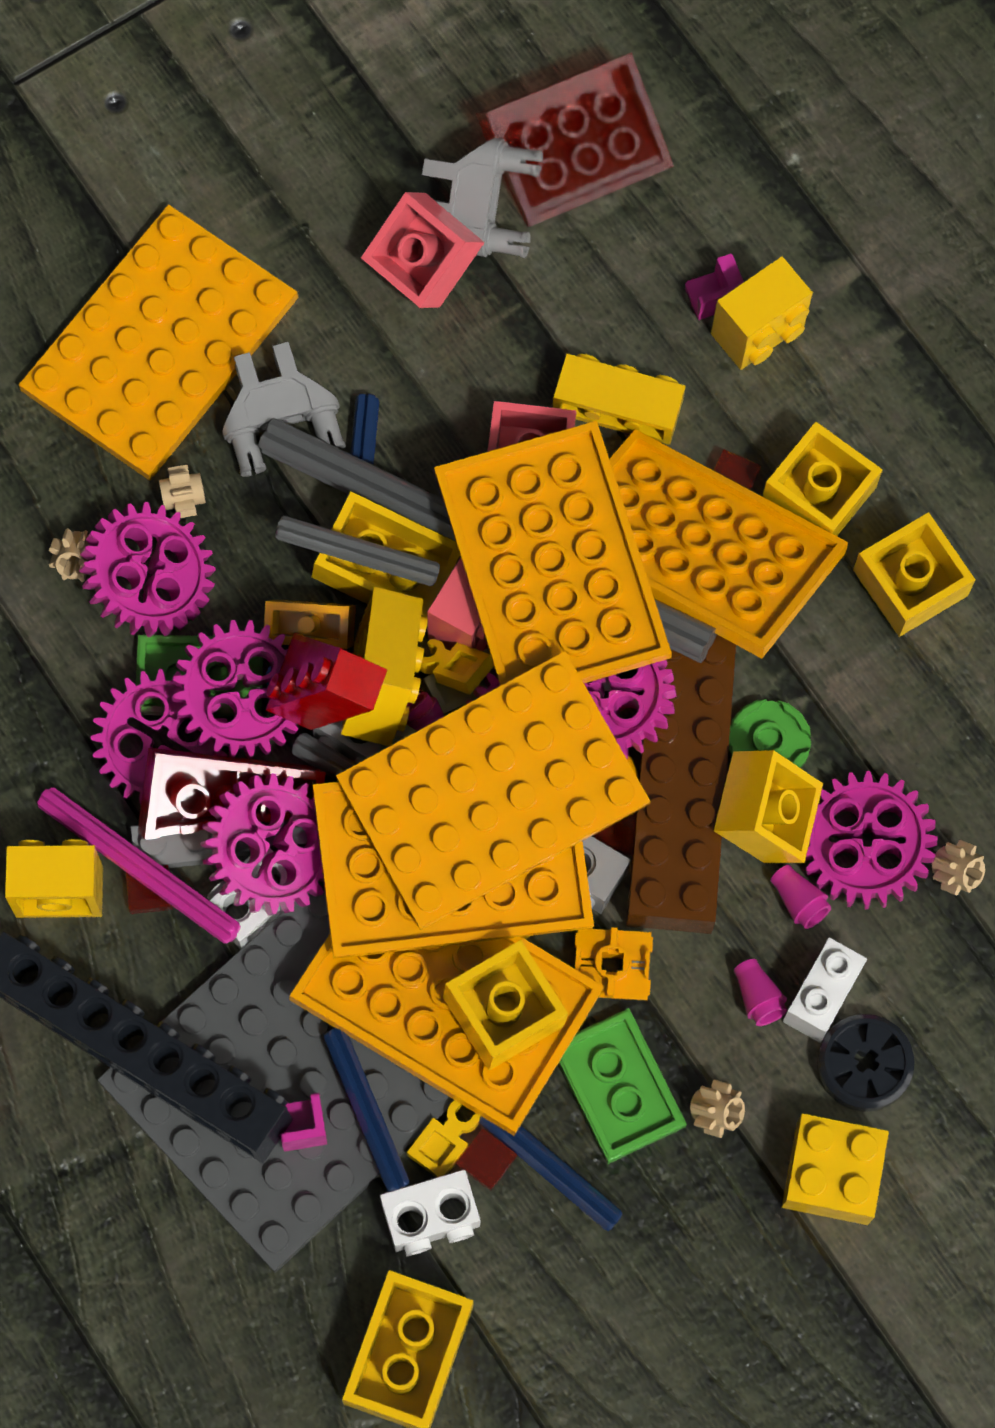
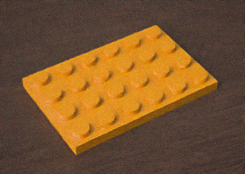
(158, 342)
(720, 545)
(553, 556)
(493, 790)
(373, 918)
(400, 1013)

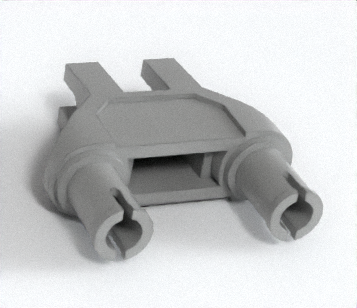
(477, 188)
(287, 398)

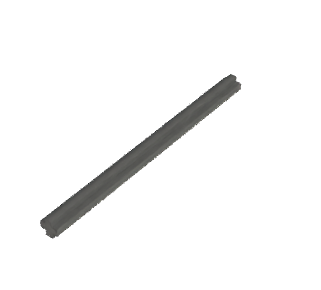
(355, 475)

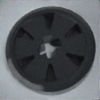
(870, 1088)

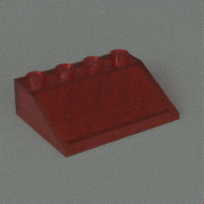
(592, 136)

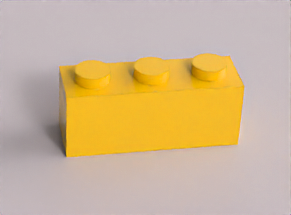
(619, 397)

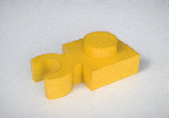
(459, 668)
(440, 1144)

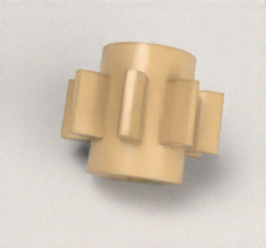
(182, 491)
(67, 556)
(958, 867)
(717, 1108)

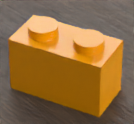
(319, 621)

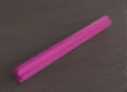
(139, 865)

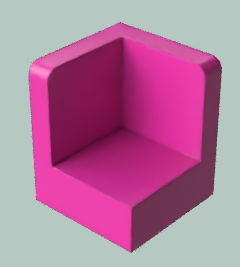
(708, 289)
(307, 1125)

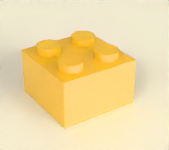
(762, 314)
(823, 480)
(913, 574)
(768, 806)
(54, 879)
(505, 1005)
(835, 1169)

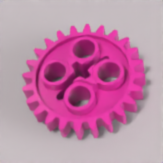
(182, 580)
(234, 651)
(651, 705)
(115, 727)
(240, 823)
(867, 877)

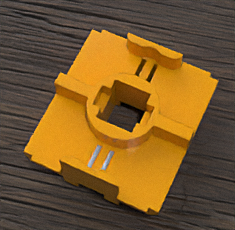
(631, 946)

